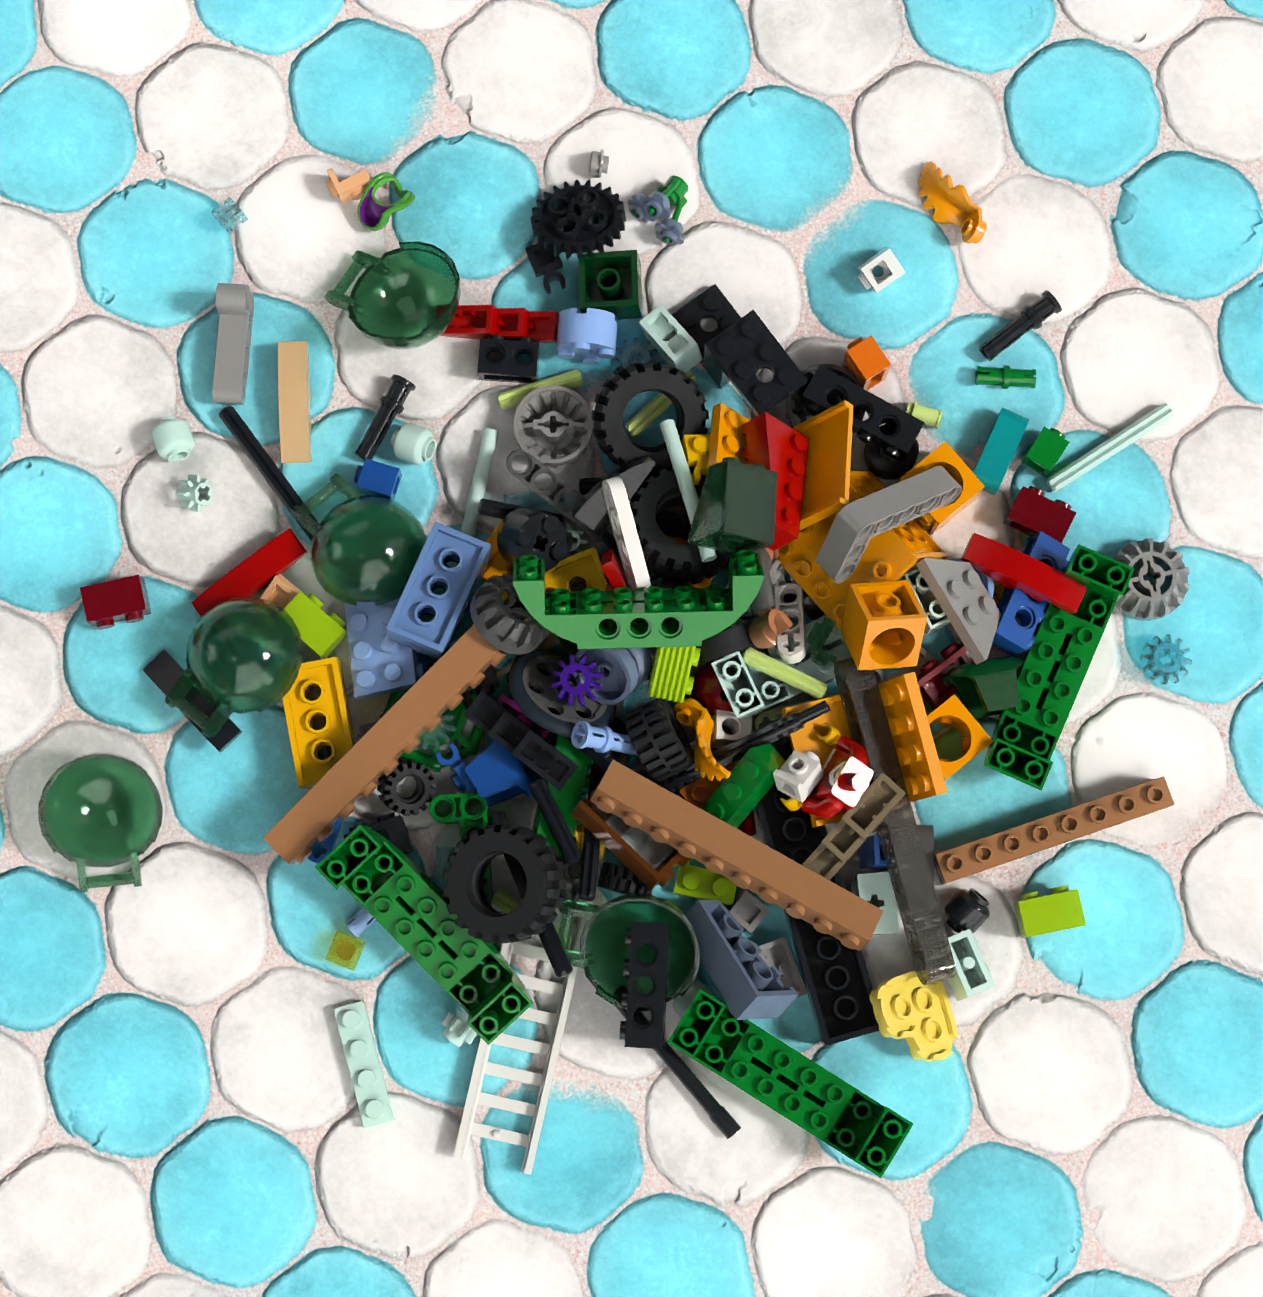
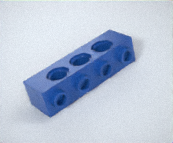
(1009, 634)

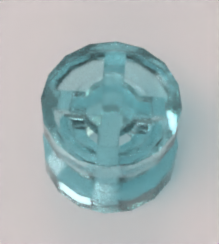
(229, 215)

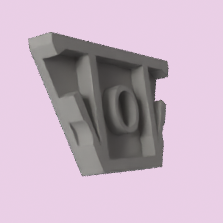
(964, 603)

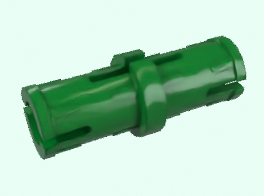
(1005, 377)

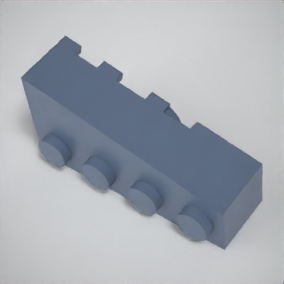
(735, 965)

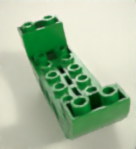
(639, 616)
(1055, 670)
(418, 919)
(790, 1084)

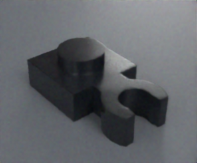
(545, 264)

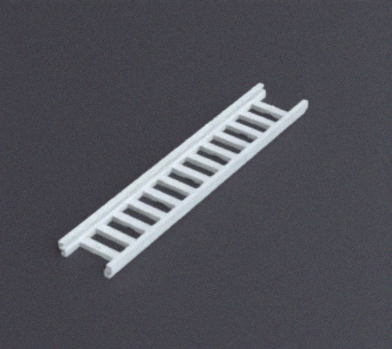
(481, 1066)

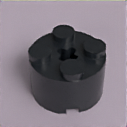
(532, 533)

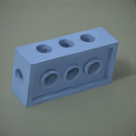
(430, 573)

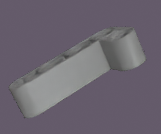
(233, 344)

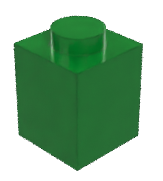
(1046, 451)

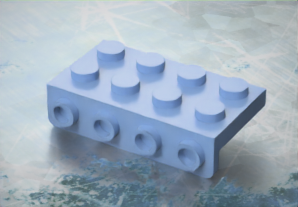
(377, 662)

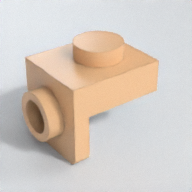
(349, 188)
(280, 591)

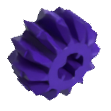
(572, 671)

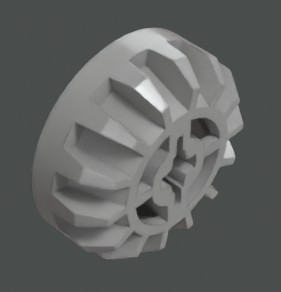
(549, 400)
(1152, 604)

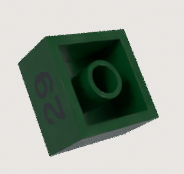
(611, 283)

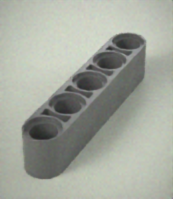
(553, 493)

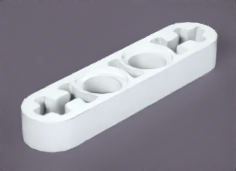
(625, 533)
(792, 610)

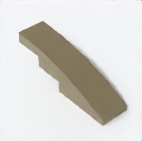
(855, 827)

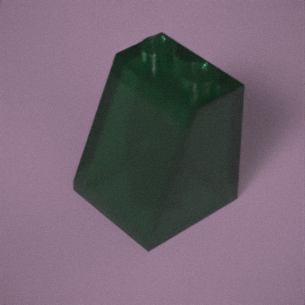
(735, 507)

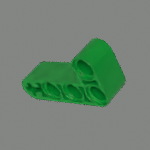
(467, 824)

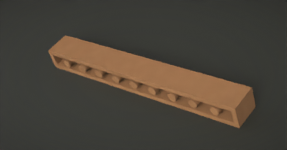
(382, 746)
(736, 856)

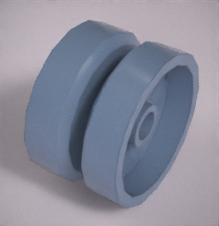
(621, 669)

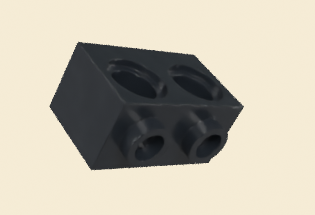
(507, 368)

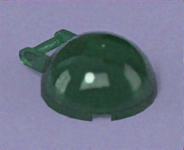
(402, 296)
(362, 544)
(238, 660)
(101, 815)
(604, 944)

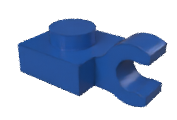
(457, 766)

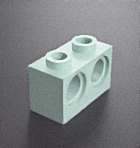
(670, 339)

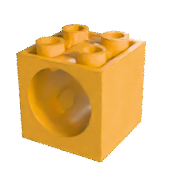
(955, 466)
(883, 625)
(973, 735)

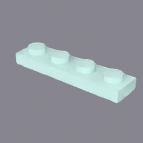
(364, 1064)

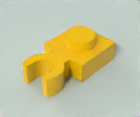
(697, 454)

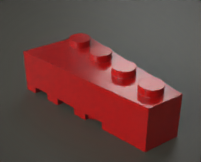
(783, 452)

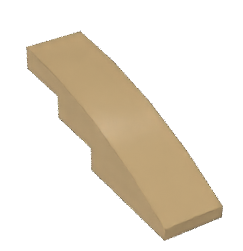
(294, 401)

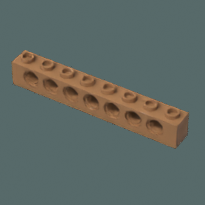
(1052, 830)

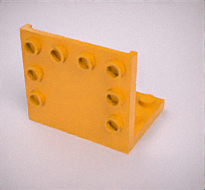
(827, 460)
(884, 559)
(908, 729)

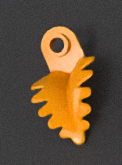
(951, 203)
(697, 717)

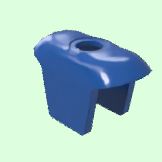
(499, 775)

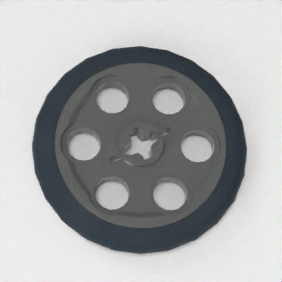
(535, 705)

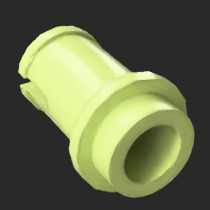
(928, 415)

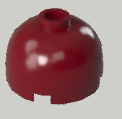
(709, 691)

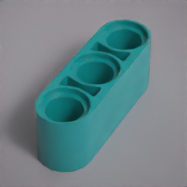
(1000, 449)

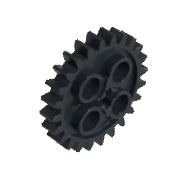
(578, 219)

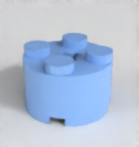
(587, 335)

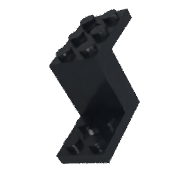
(740, 350)

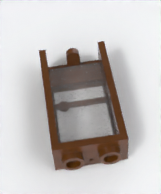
(632, 846)

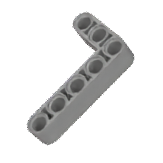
(879, 513)

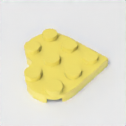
(917, 1014)

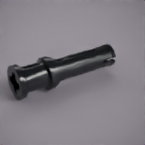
(1030, 318)
(390, 406)

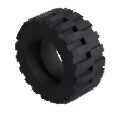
(623, 387)
(659, 551)
(466, 886)

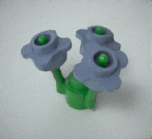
(657, 206)

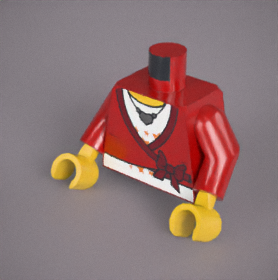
(843, 779)

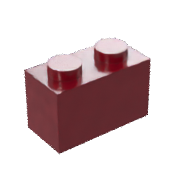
(1036, 513)
(115, 602)

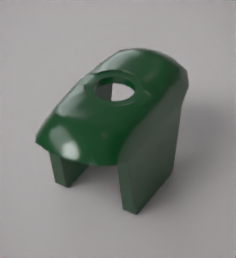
(986, 686)

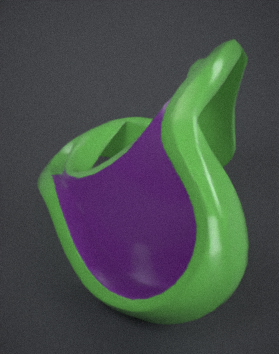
(374, 214)

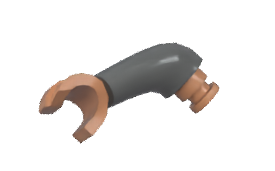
(770, 621)

